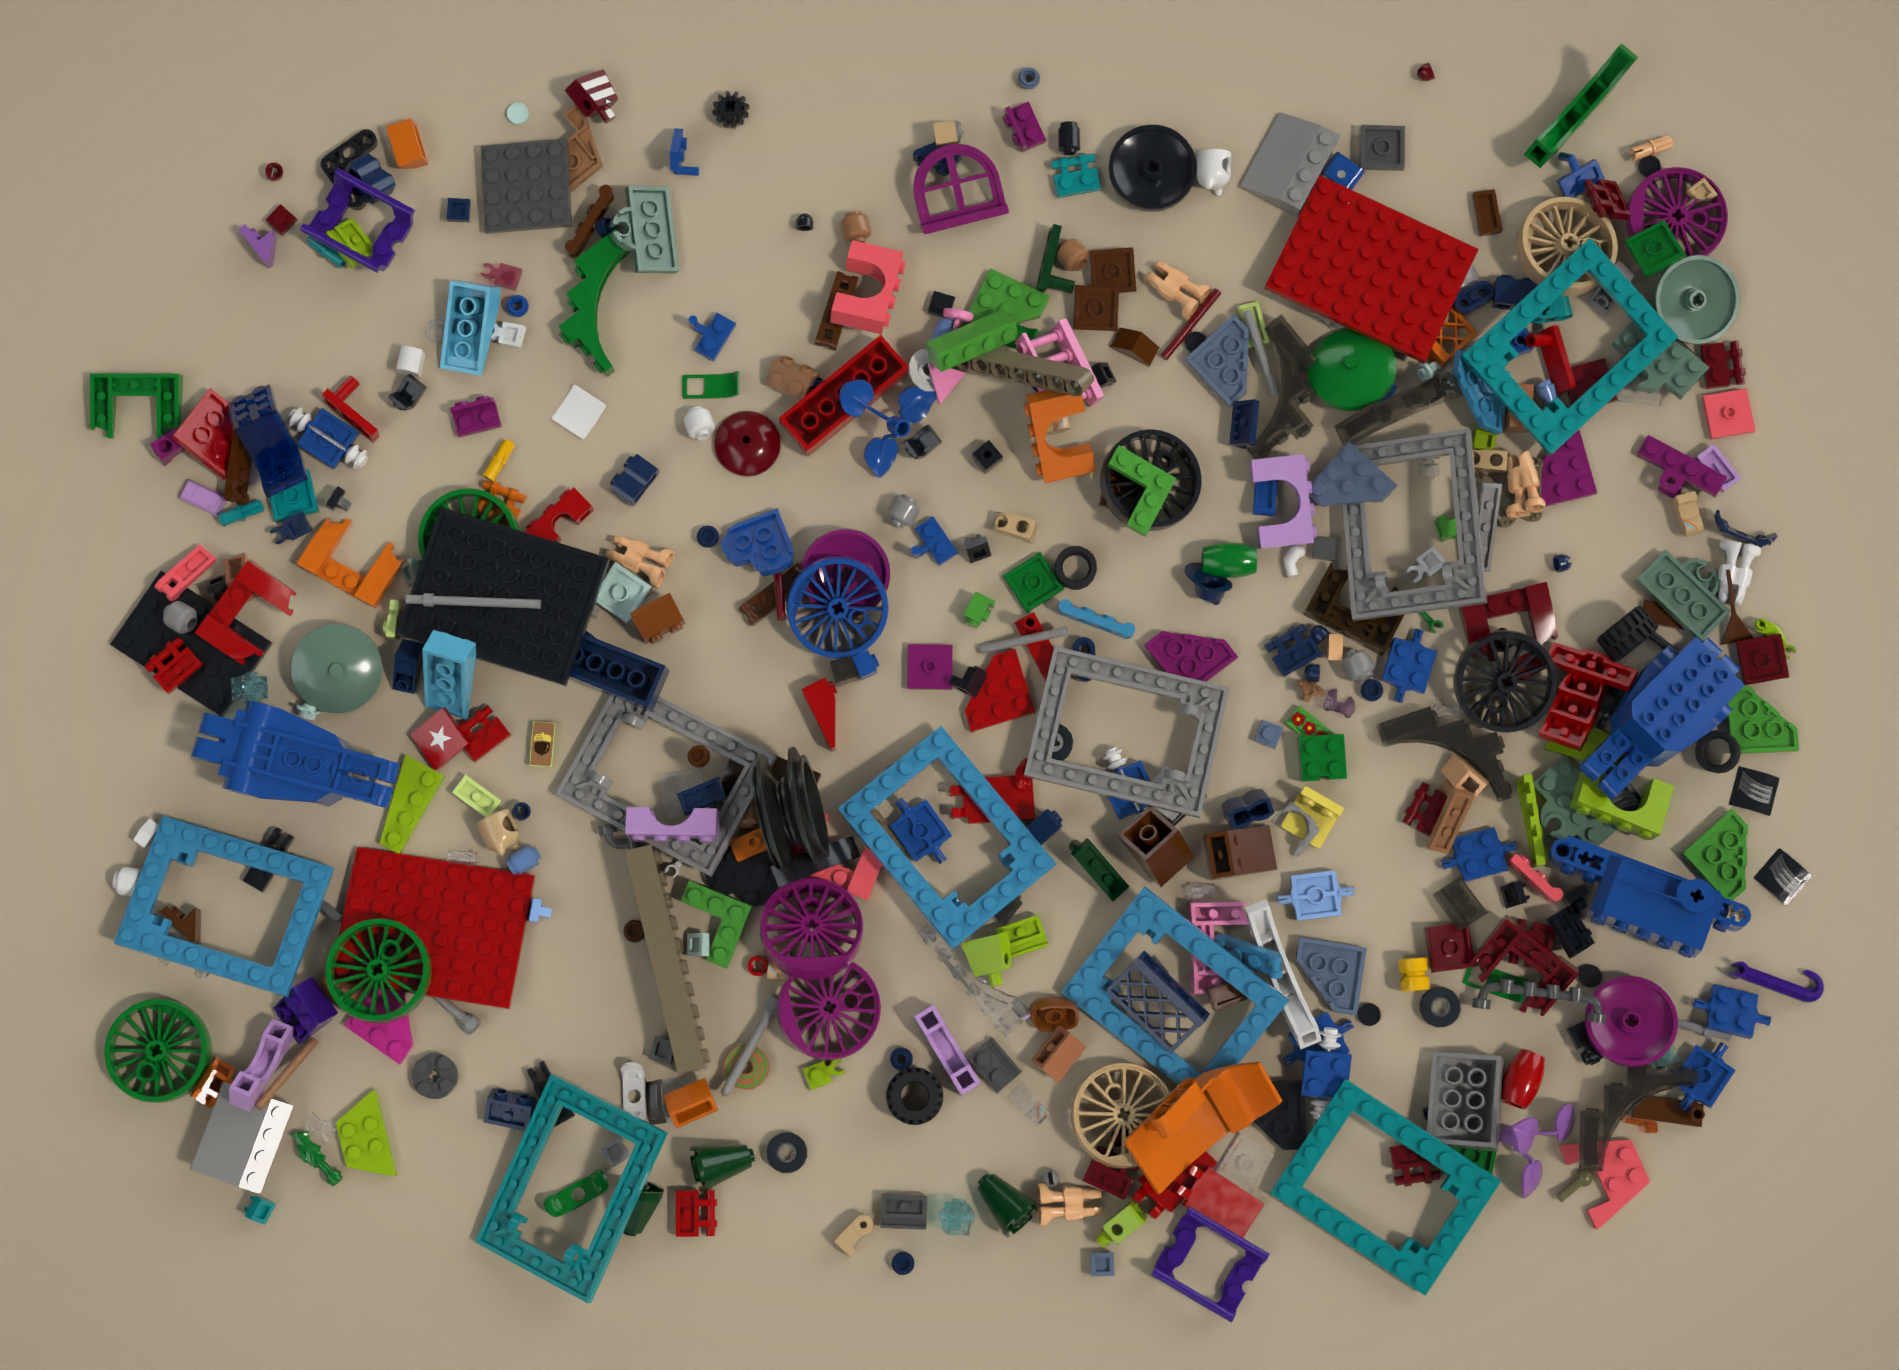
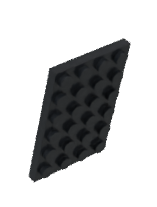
(147, 635)

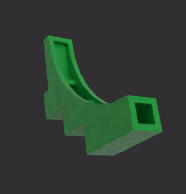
(1581, 107)
(581, 327)

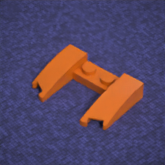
(368, 589)

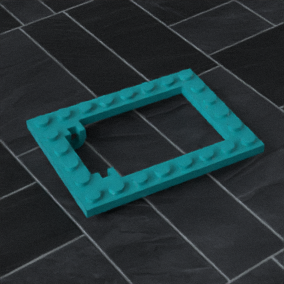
(1493, 351)
(1465, 1180)
(500, 1226)

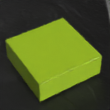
(1483, 440)

